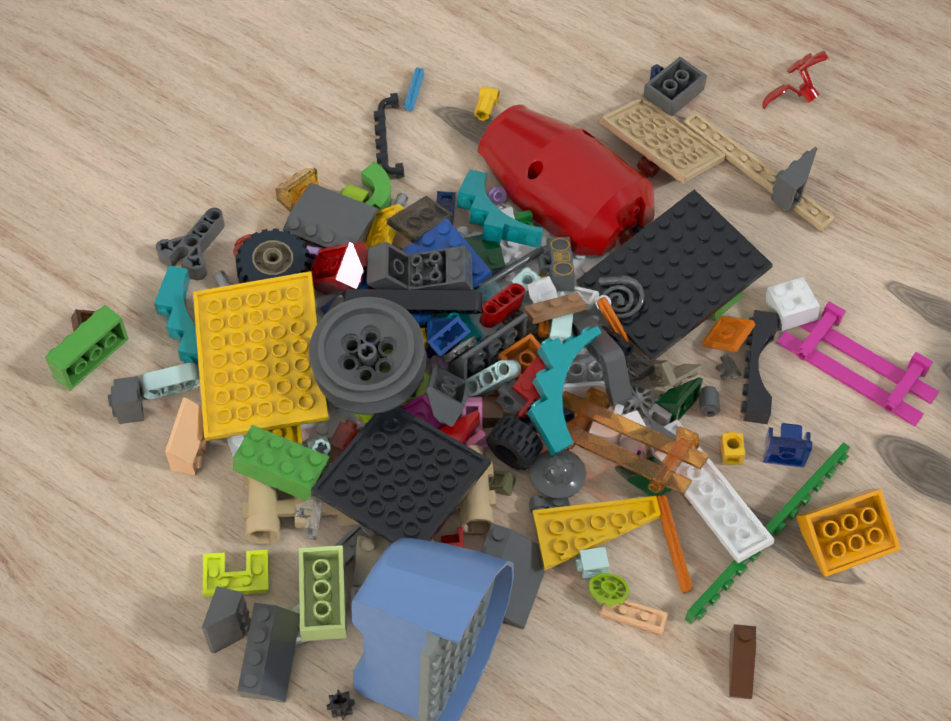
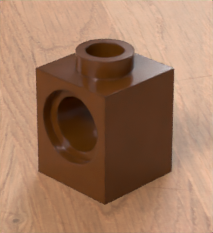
(491, 411)

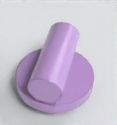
(497, 195)

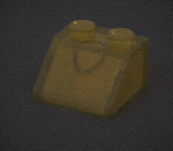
(292, 189)

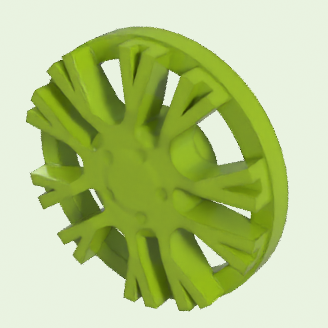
(608, 589)

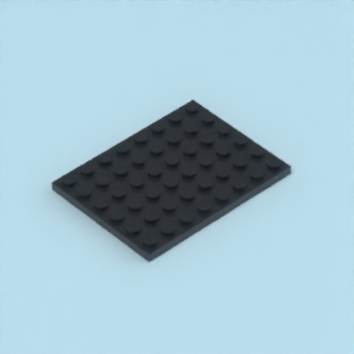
(687, 268)

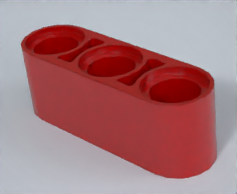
(502, 305)

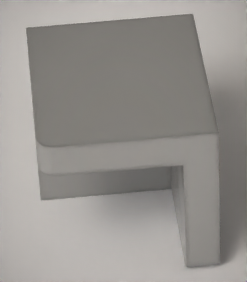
(658, 415)

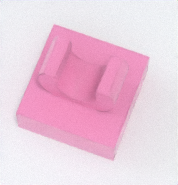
(478, 439)

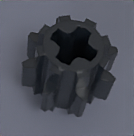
(347, 704)

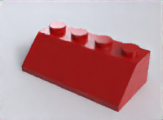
(336, 269)

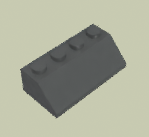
(269, 653)

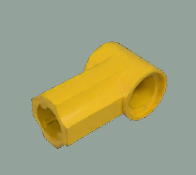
(487, 99)

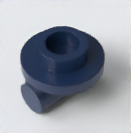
(655, 69)

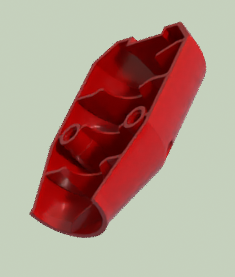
(566, 179)

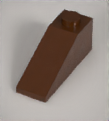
(742, 661)

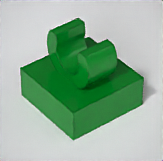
(525, 217)

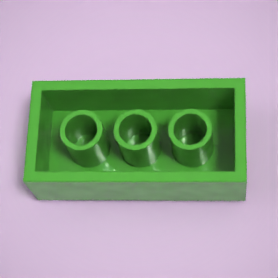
(87, 347)
(279, 462)

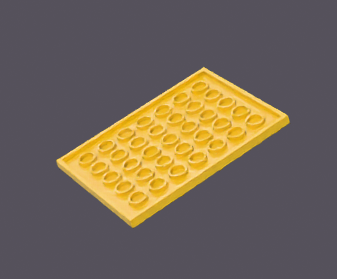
(257, 356)

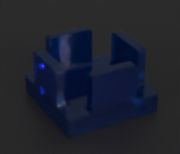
(789, 447)

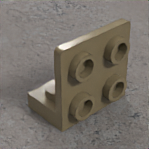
(667, 375)

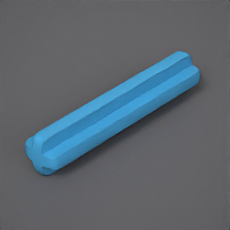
(414, 89)

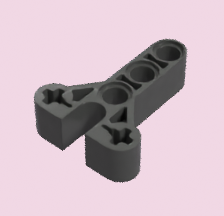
(193, 244)

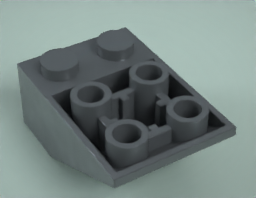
(792, 181)
(441, 269)

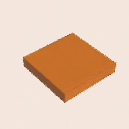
(728, 333)

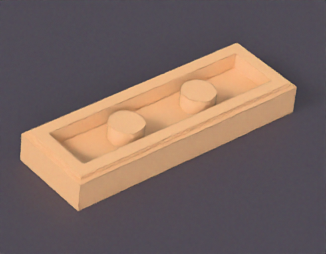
(636, 615)

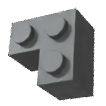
(127, 400)

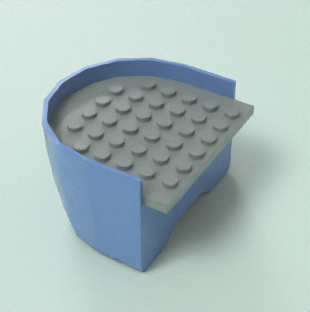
(429, 626)

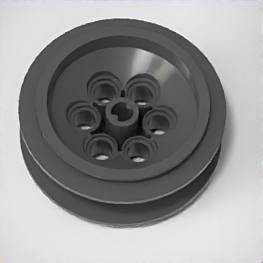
(353, 325)

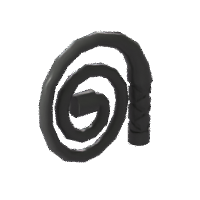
(620, 300)

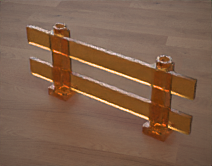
(660, 475)

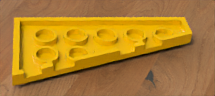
(573, 528)

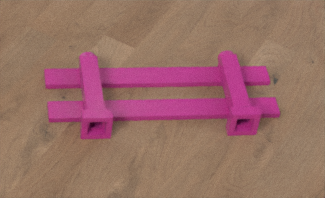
(905, 381)

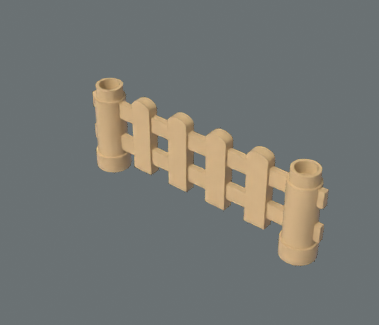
(265, 508)

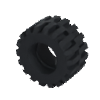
(514, 443)

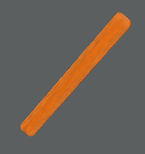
(674, 545)

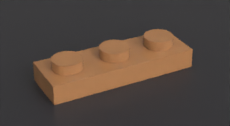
(555, 308)

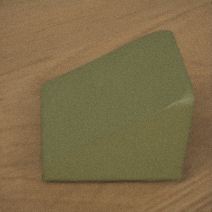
(502, 482)

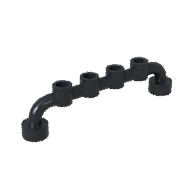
(381, 143)

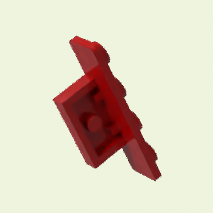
(525, 386)

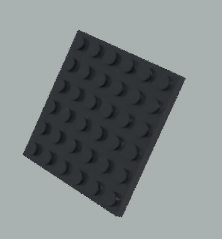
(401, 477)

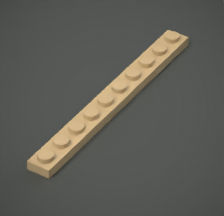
(755, 168)

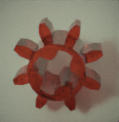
(647, 167)

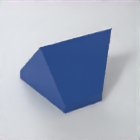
(445, 334)

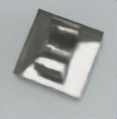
(729, 366)

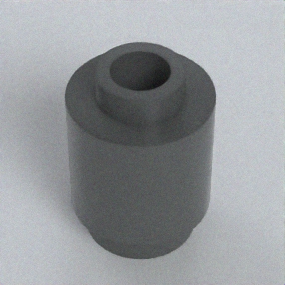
(709, 401)

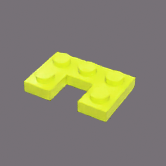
(252, 581)

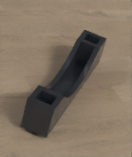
(757, 399)

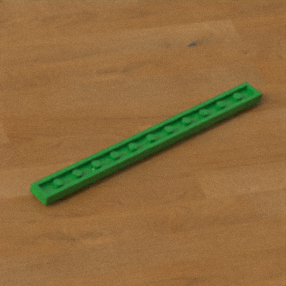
(777, 524)

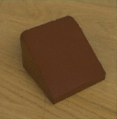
(79, 317)

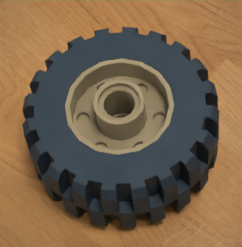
(271, 256)

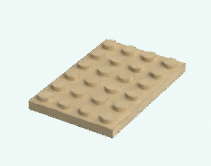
(662, 139)

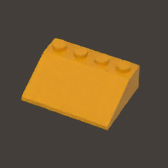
(849, 531)

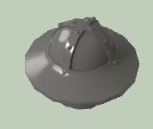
(558, 474)

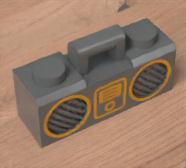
(560, 263)

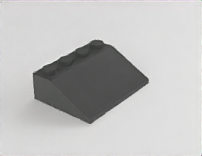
(329, 218)
(487, 351)
(528, 570)

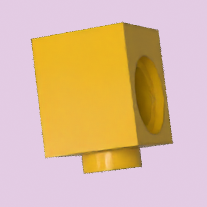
(728, 455)

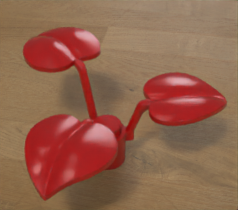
(807, 88)

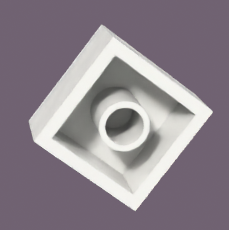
(793, 303)

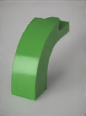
(378, 181)

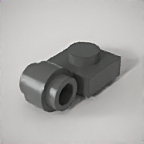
(537, 502)

